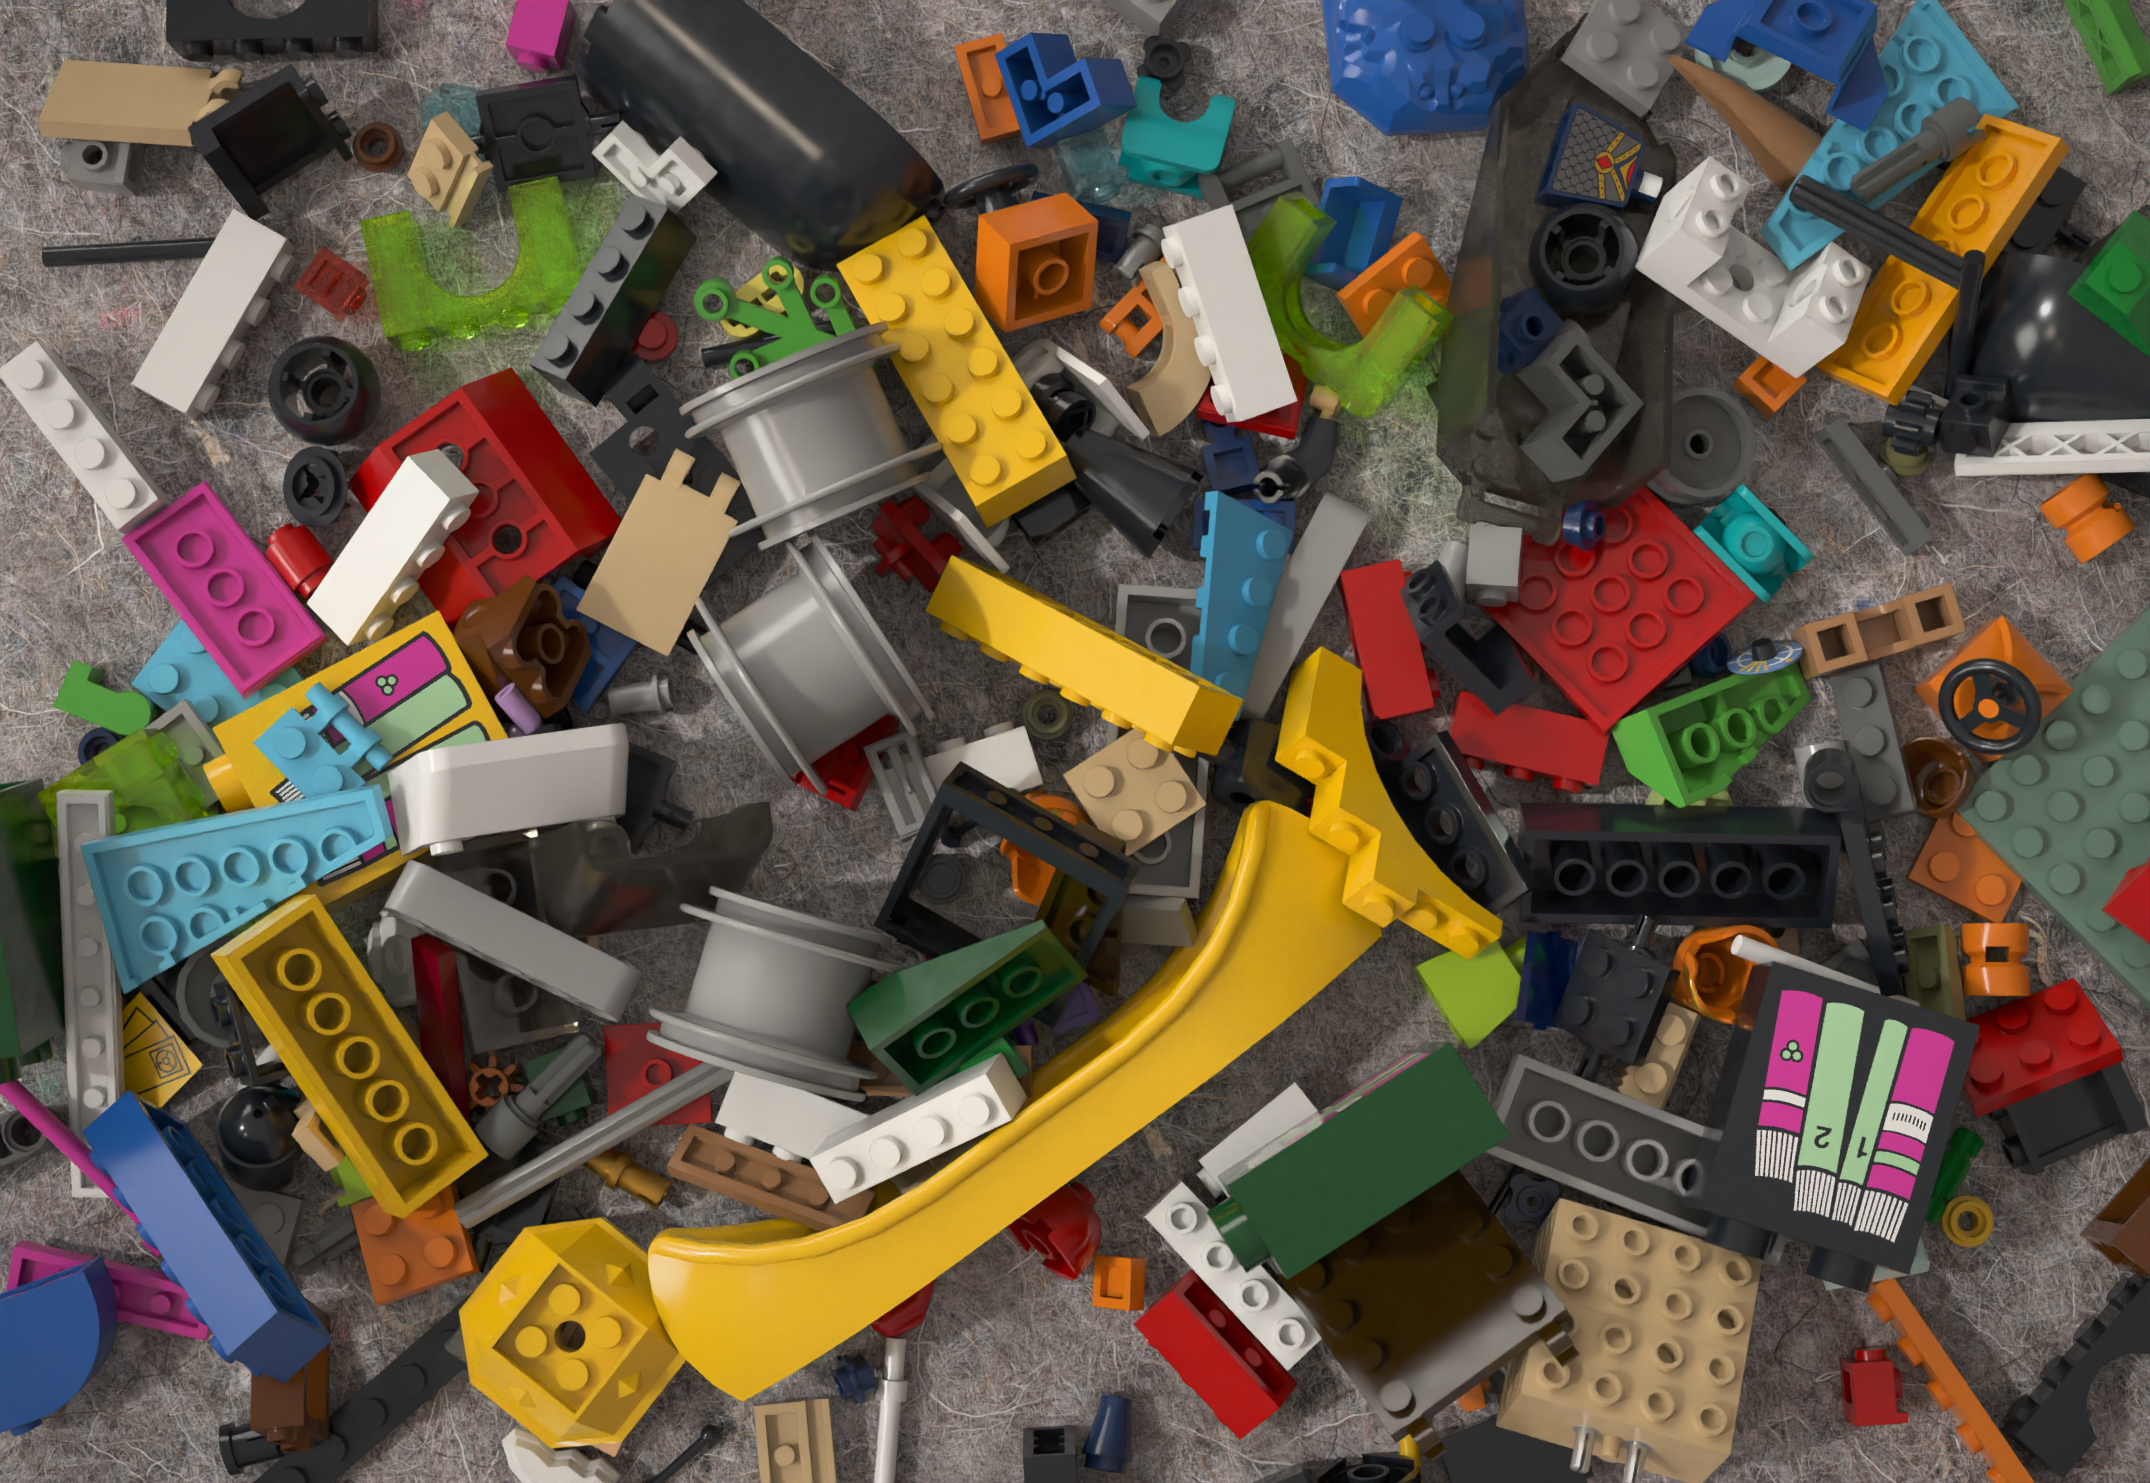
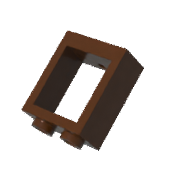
(2123, 1225)
(295, 1410)

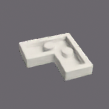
(662, 179)

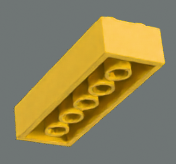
(957, 372)
(1083, 659)
(350, 1054)

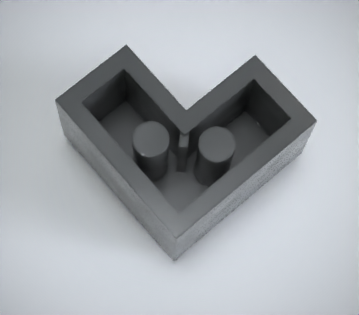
(1584, 403)

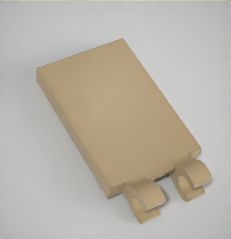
(133, 101)
(661, 557)

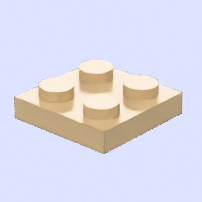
(1134, 790)

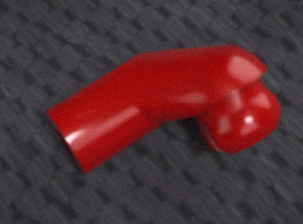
(906, 1314)

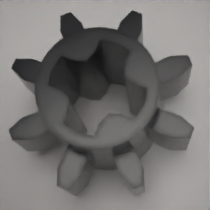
(1912, 423)

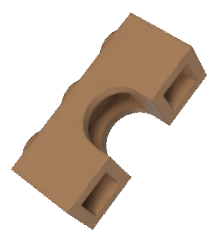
(1879, 631)

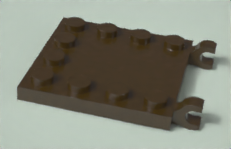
(1429, 1307)

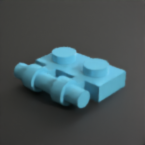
(309, 759)

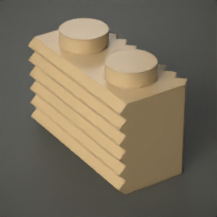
(1657, 1077)

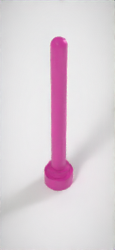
(63, 1139)

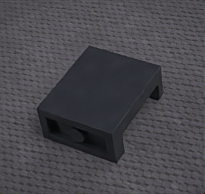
(269, 136)
(1487, 666)
(2068, 1119)
(1498, 1455)

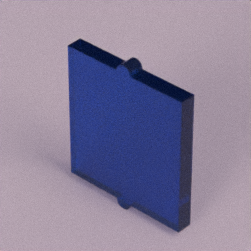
(1544, 977)

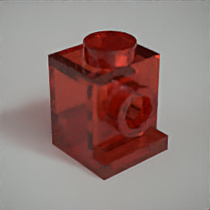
(333, 285)

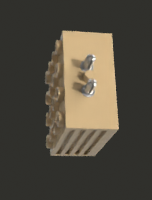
(1657, 1342)

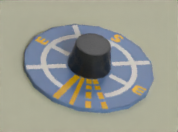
(1765, 656)

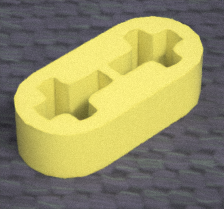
(755, 292)

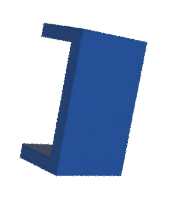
(1362, 230)

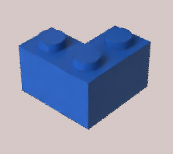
(1057, 94)

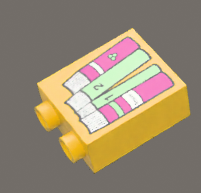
(404, 687)

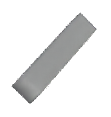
(1301, 596)
(513, 941)

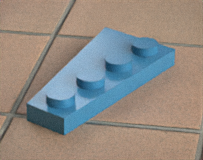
(1240, 584)

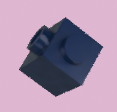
(1524, 329)

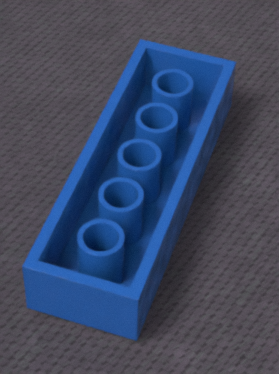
(205, 1239)

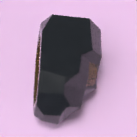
(1051, 514)

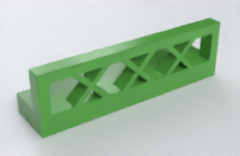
(2112, 41)

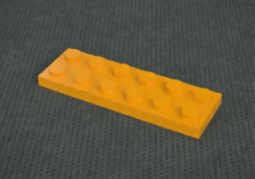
(1969, 209)

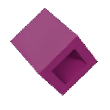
(541, 33)

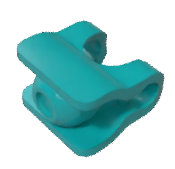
(1173, 152)
(1753, 542)

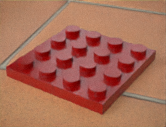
(1623, 614)

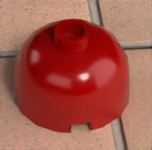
(1062, 1230)

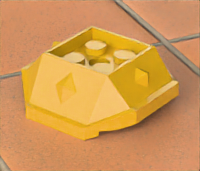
(515, 1344)

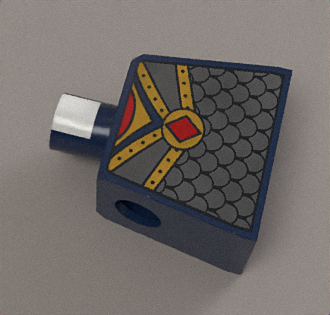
(1594, 164)

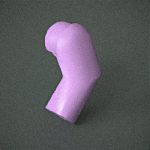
(519, 710)

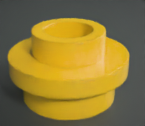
(1981, 1226)

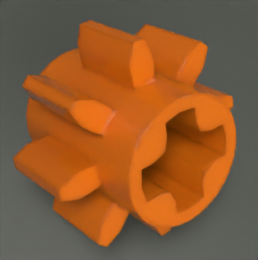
(478, 1084)

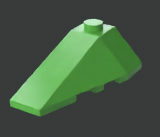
(1705, 736)

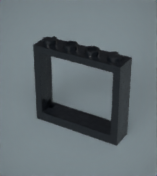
(1028, 828)

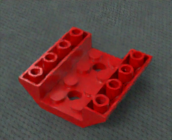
(524, 482)

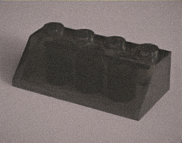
(497, 1006)

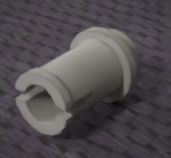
(1143, 251)
(642, 697)

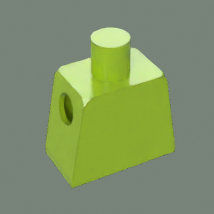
(1476, 991)

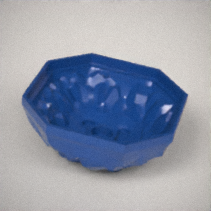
(1425, 61)

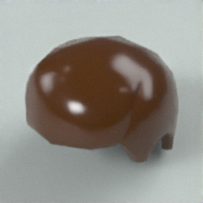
(1938, 775)

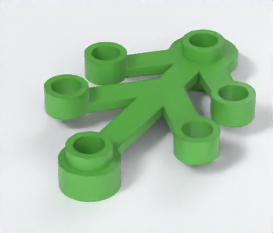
(796, 330)

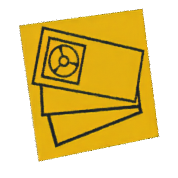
(154, 1055)

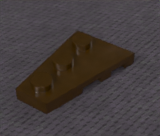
(1071, 910)

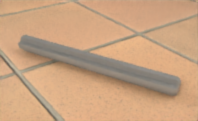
(590, 1143)

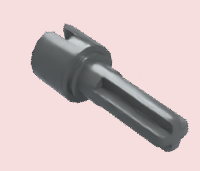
(1941, 137)
(516, 1118)

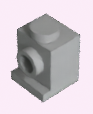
(116, 172)

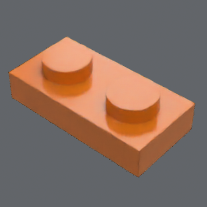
(986, 89)

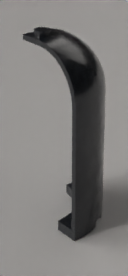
(787, 138)
(2056, 351)

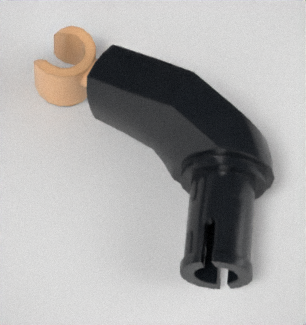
(1300, 468)

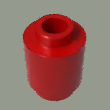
(299, 558)

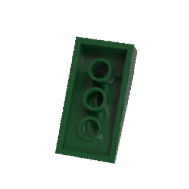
(960, 1003)

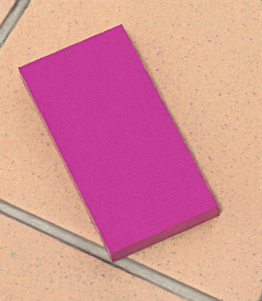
(224, 589)

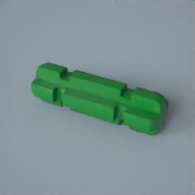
(1953, 1170)

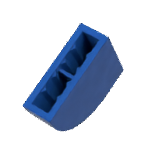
(53, 1341)

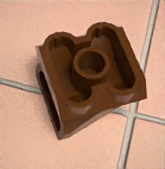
(524, 643)

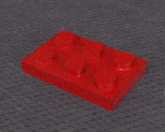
(2036, 1047)

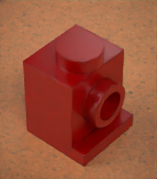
(1871, 1388)

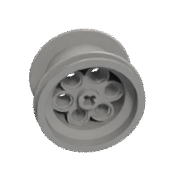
(812, 435)
(807, 666)
(776, 995)

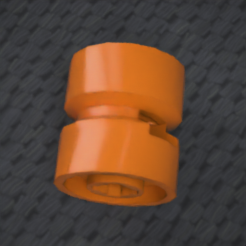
(2087, 516)
(1995, 978)

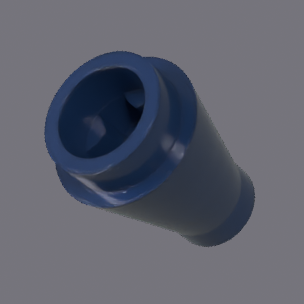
(1109, 1438)

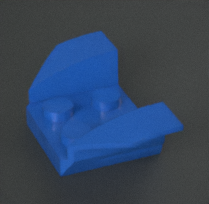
(1817, 35)

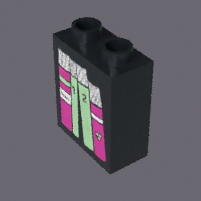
(1829, 1124)

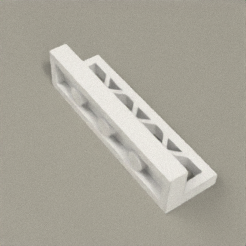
(2065, 449)

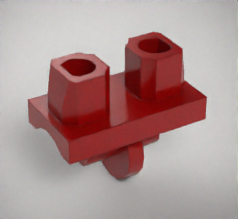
(906, 548)

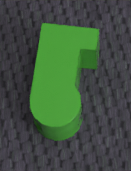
(113, 710)

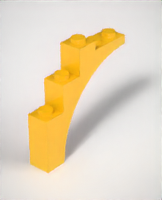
(1351, 811)

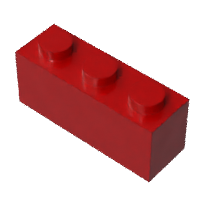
(1386, 642)
(1528, 743)
(1216, 1354)

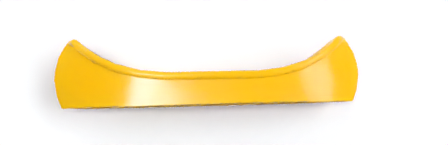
(778, 1294)

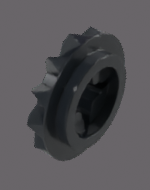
(301, 482)

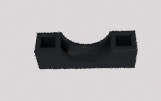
(317, 26)
(2054, 1418)

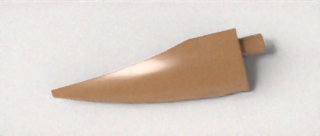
(1769, 133)

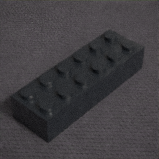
(1679, 864)

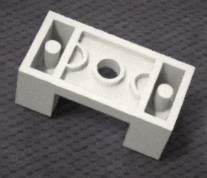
(1779, 313)

